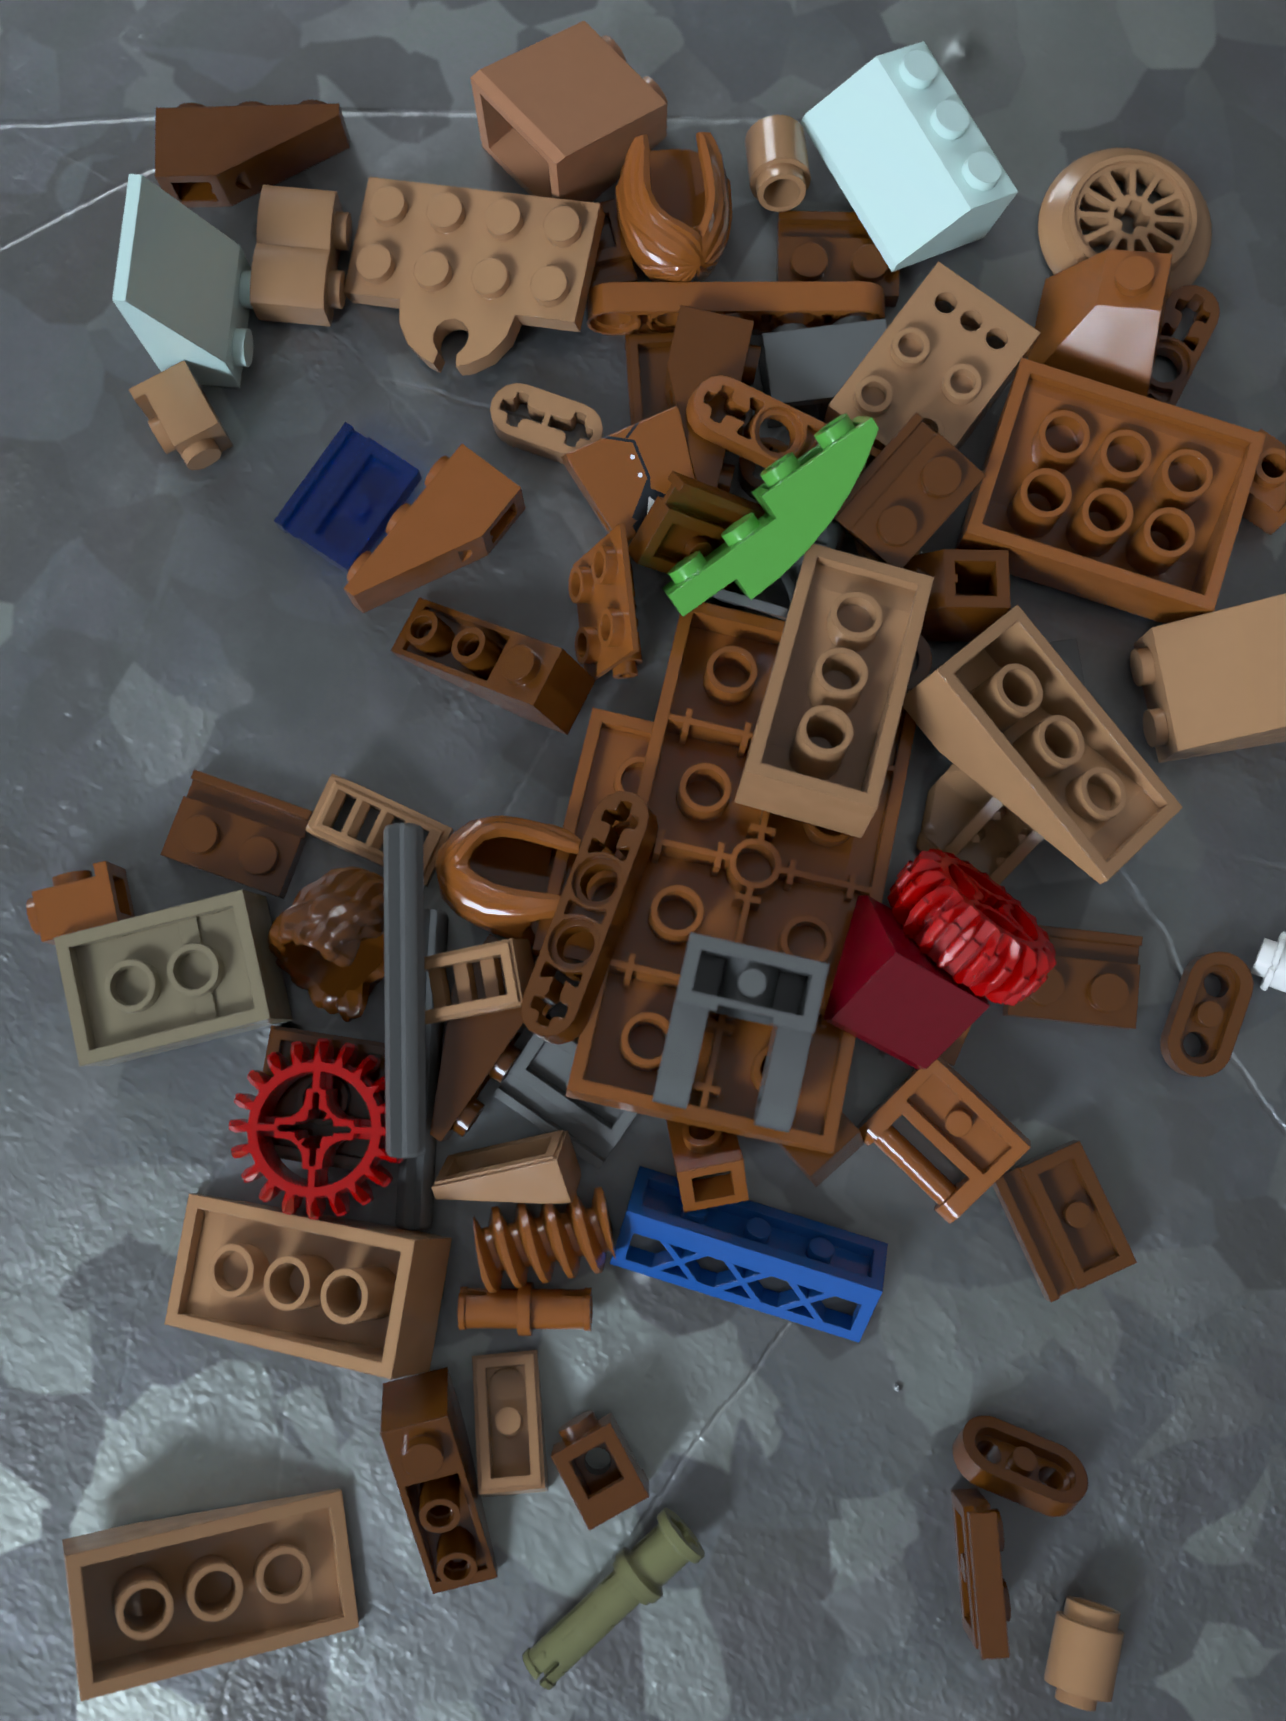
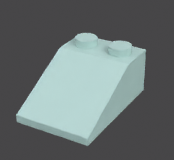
(183, 287)

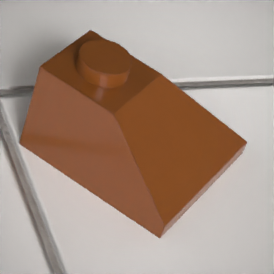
(1105, 318)

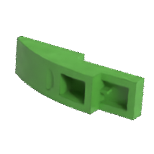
(798, 506)

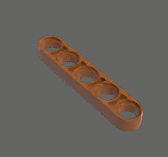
(655, 306)

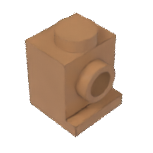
(182, 416)

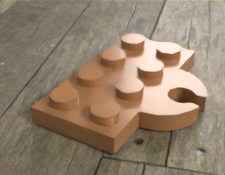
(472, 265)

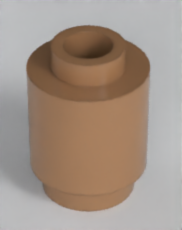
(777, 162)
(1084, 1653)

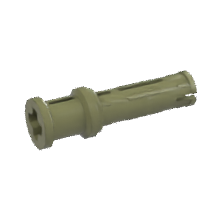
(636, 1579)

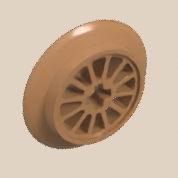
(1062, 219)

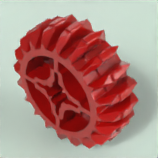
(971, 927)
(315, 1158)

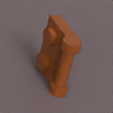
(954, 1121)

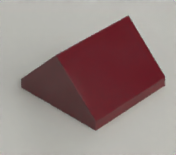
(895, 993)

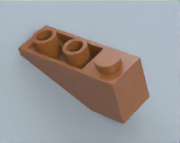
(446, 528)

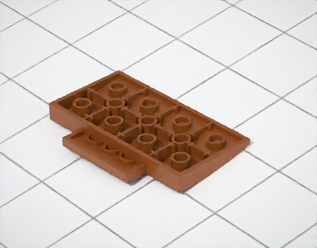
(716, 875)

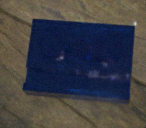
(348, 498)

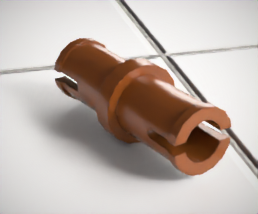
(525, 1309)

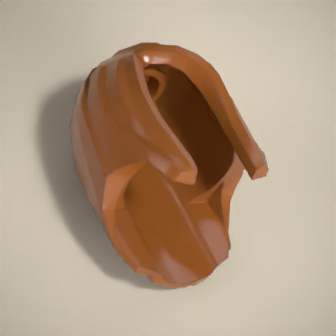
(675, 209)
(500, 873)

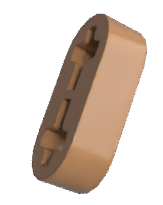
(545, 408)

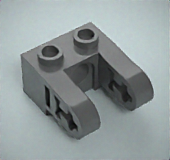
(752, 987)

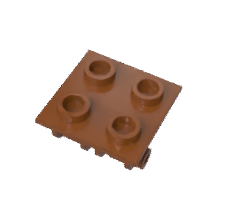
(606, 608)

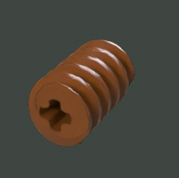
(544, 1241)

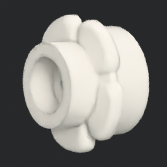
(1272, 963)

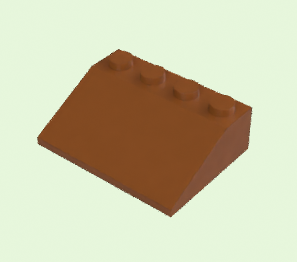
(1112, 494)

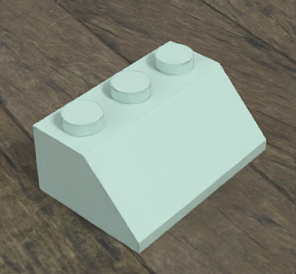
(909, 157)

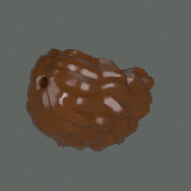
(334, 940)

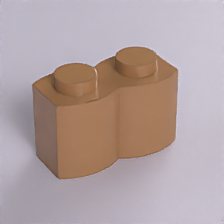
(299, 255)

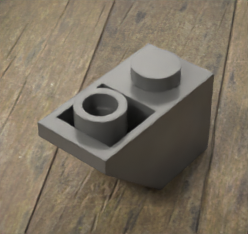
(813, 363)

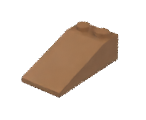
(835, 691)
(1042, 746)
(310, 1286)
(206, 1589)

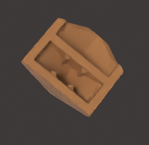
(974, 826)

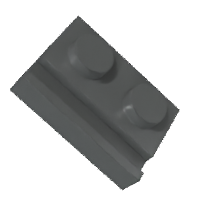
(538, 1093)

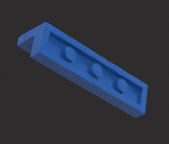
(754, 1245)

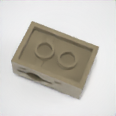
(171, 978)

